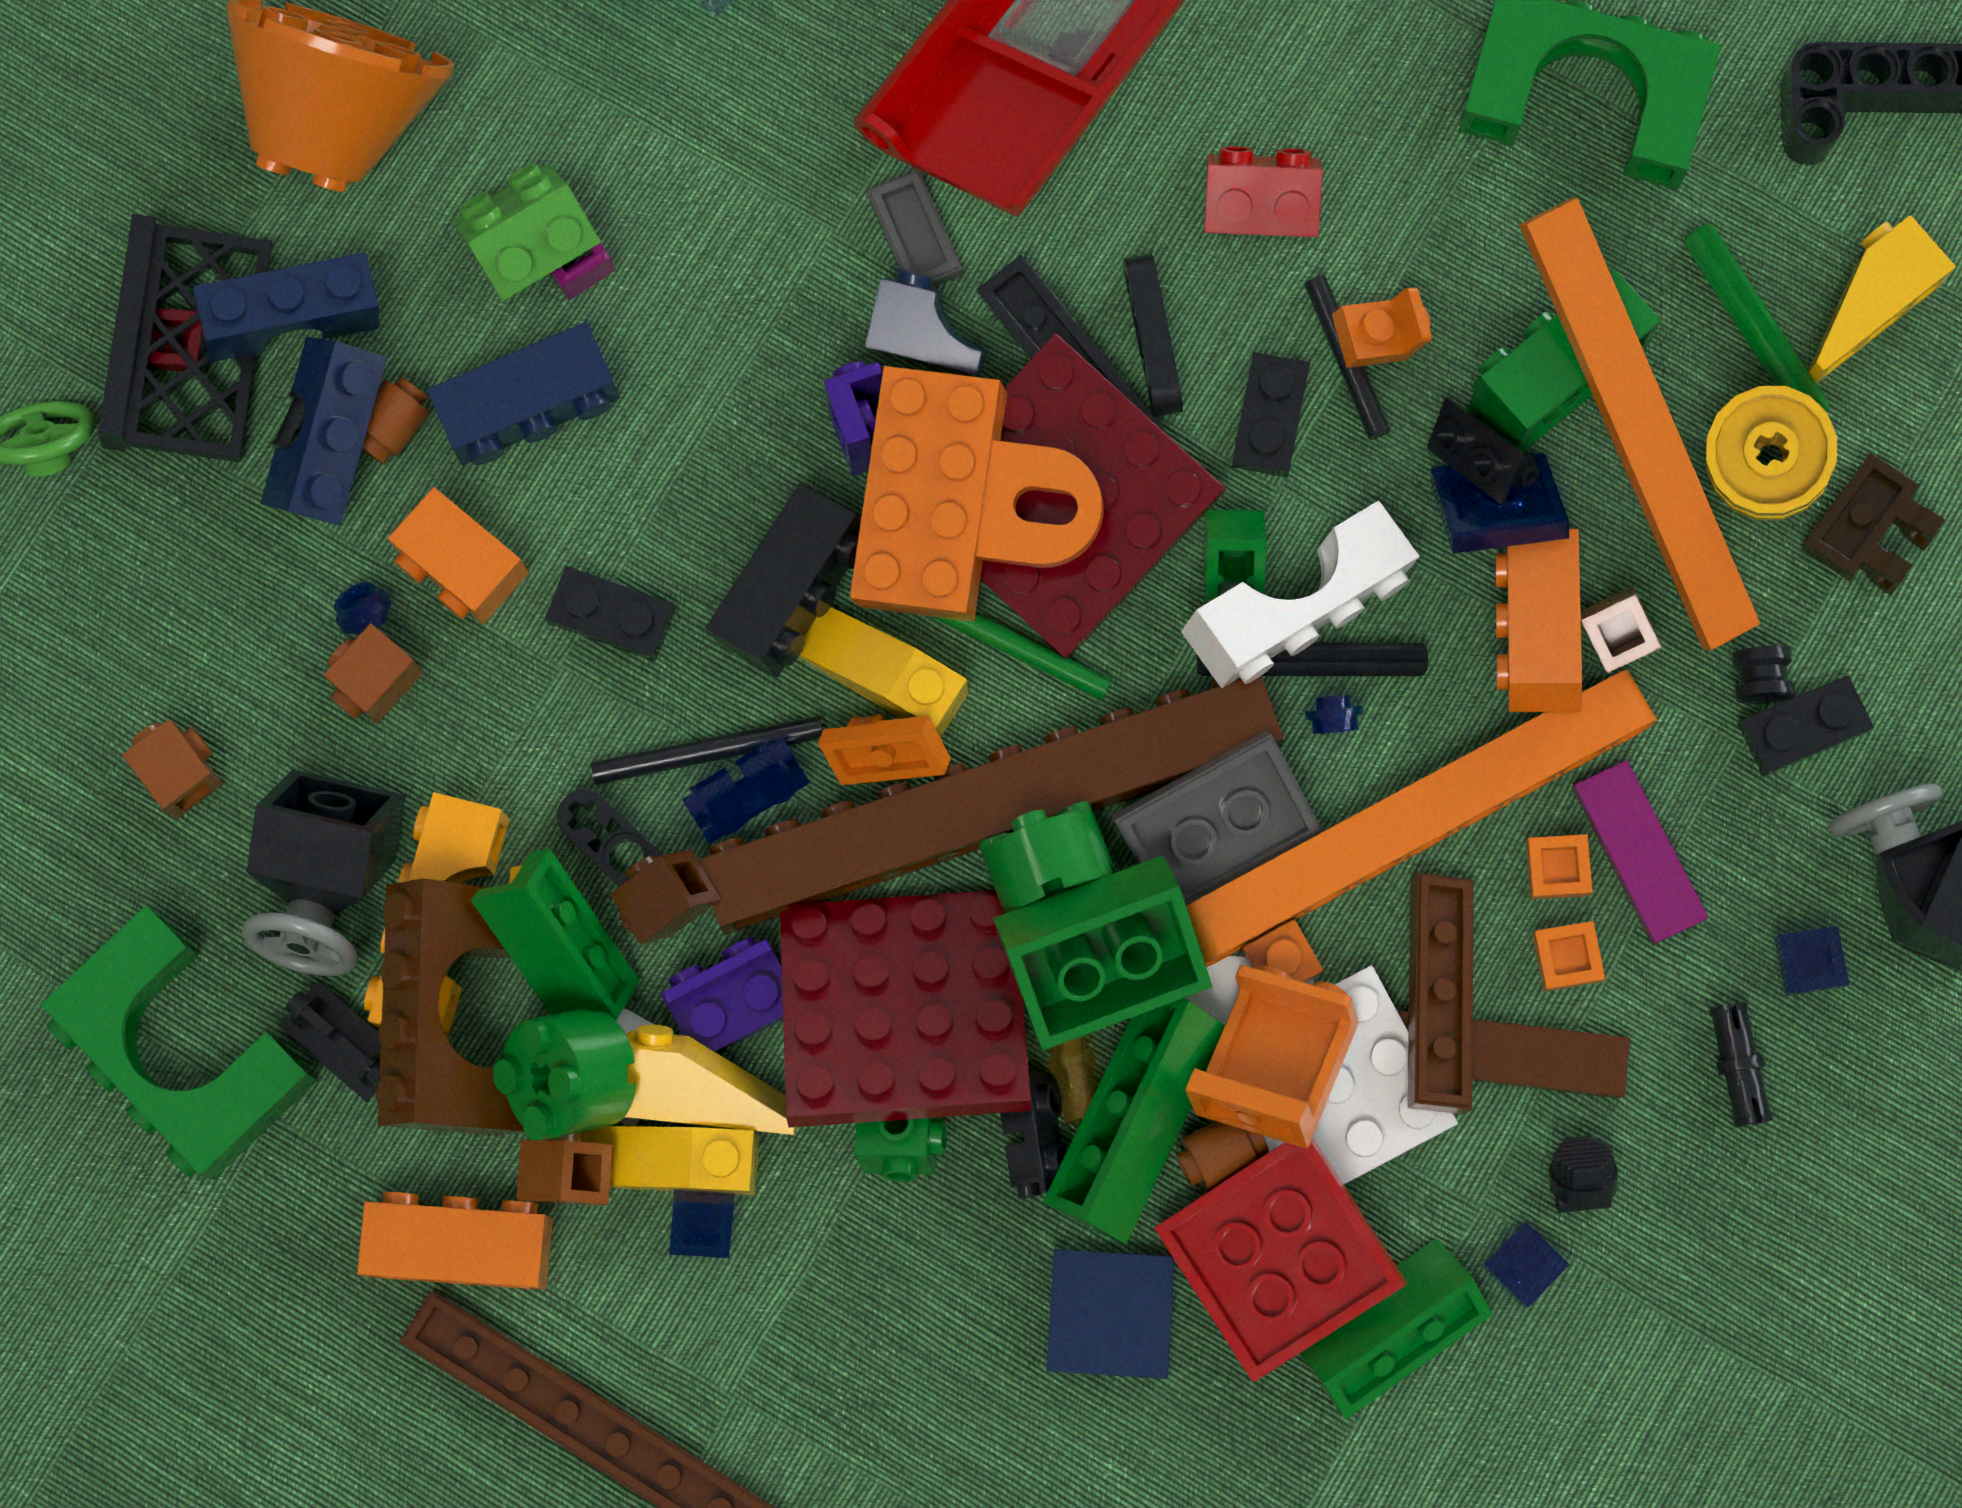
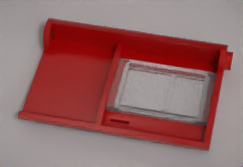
(1007, 89)

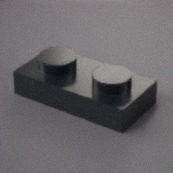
(1270, 414)
(610, 613)
(1805, 726)

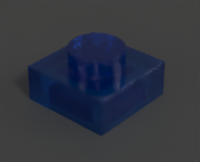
(1811, 961)
(701, 1224)
(1525, 1265)

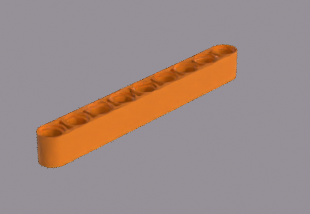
(1417, 817)

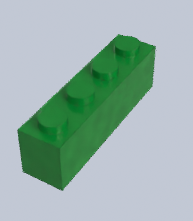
(1133, 1119)

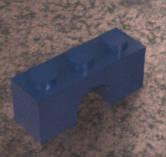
(250, 310)
(338, 397)

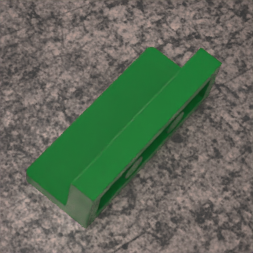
(557, 939)
(1399, 1331)

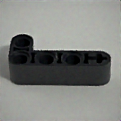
(1846, 92)

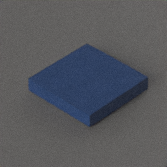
(1110, 1314)

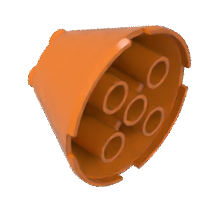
(326, 89)

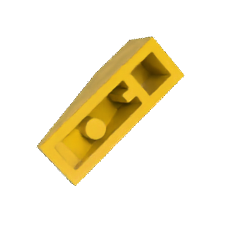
(1885, 284)
(884, 669)
(694, 1085)
(681, 1158)

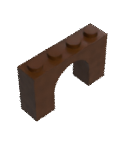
(421, 1074)

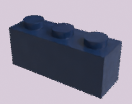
(524, 395)

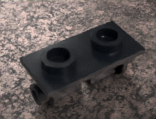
(1480, 452)
(336, 1038)
(1037, 1160)

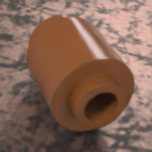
(394, 419)
(1218, 1153)

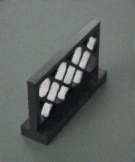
(133, 343)

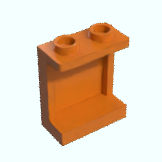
(1276, 1056)

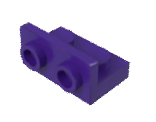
(850, 403)
(728, 998)

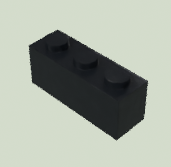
(787, 582)

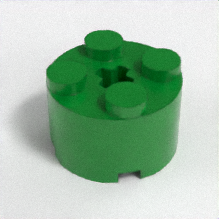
(1046, 855)
(566, 1073)

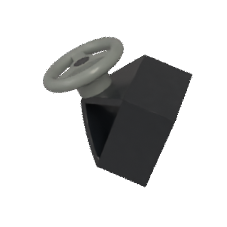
(319, 851)
(1915, 873)

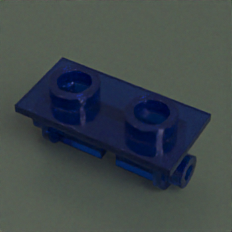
(768, 780)

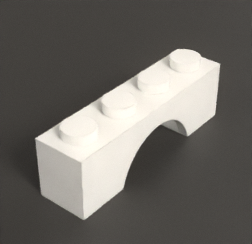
(1246, 628)

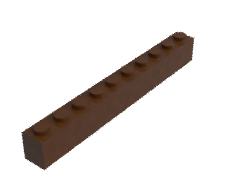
(964, 807)

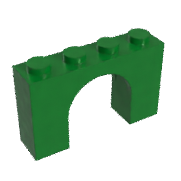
(1663, 66)
(102, 1014)

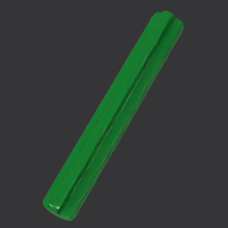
(1750, 313)

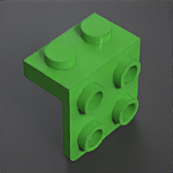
(525, 229)

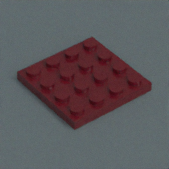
(1146, 484)
(900, 1011)

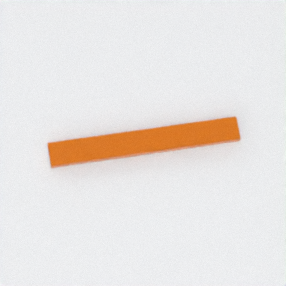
(1639, 423)

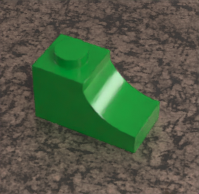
(1234, 551)

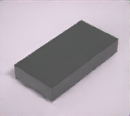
(914, 228)

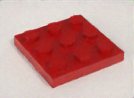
(1280, 1256)

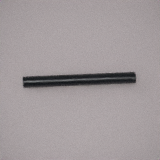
(704, 750)

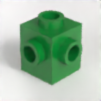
(900, 1147)

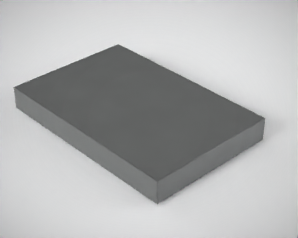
(1221, 818)

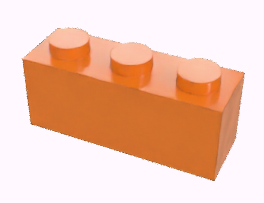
(1540, 625)
(455, 1242)

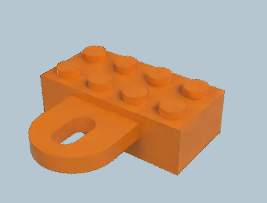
(948, 497)

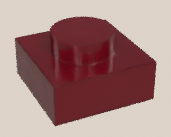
(191, 342)

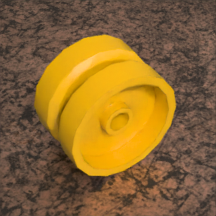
(1778, 419)

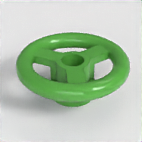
(41, 444)

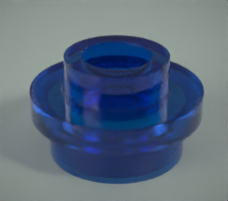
(360, 607)
(1334, 715)

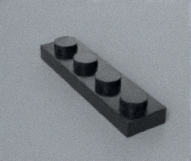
(1035, 314)

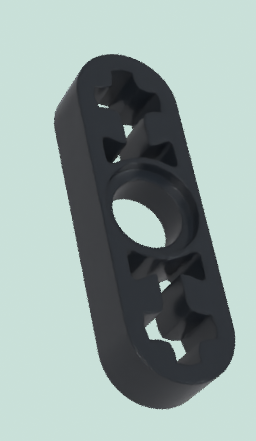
(1152, 335)
(606, 817)

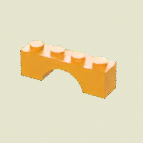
(455, 845)

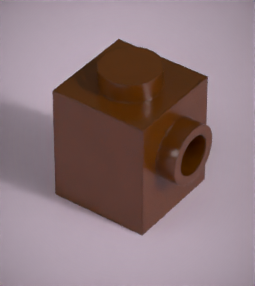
(664, 895)

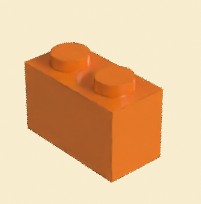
(457, 557)

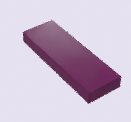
(1639, 852)

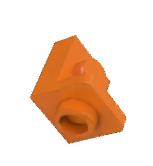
(1383, 329)

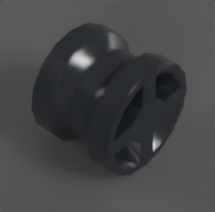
(1763, 675)

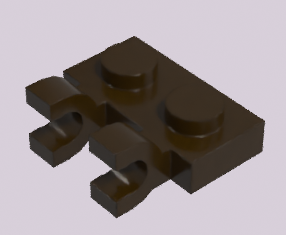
(1861, 517)

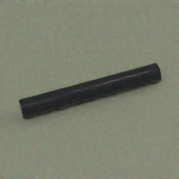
(1354, 377)

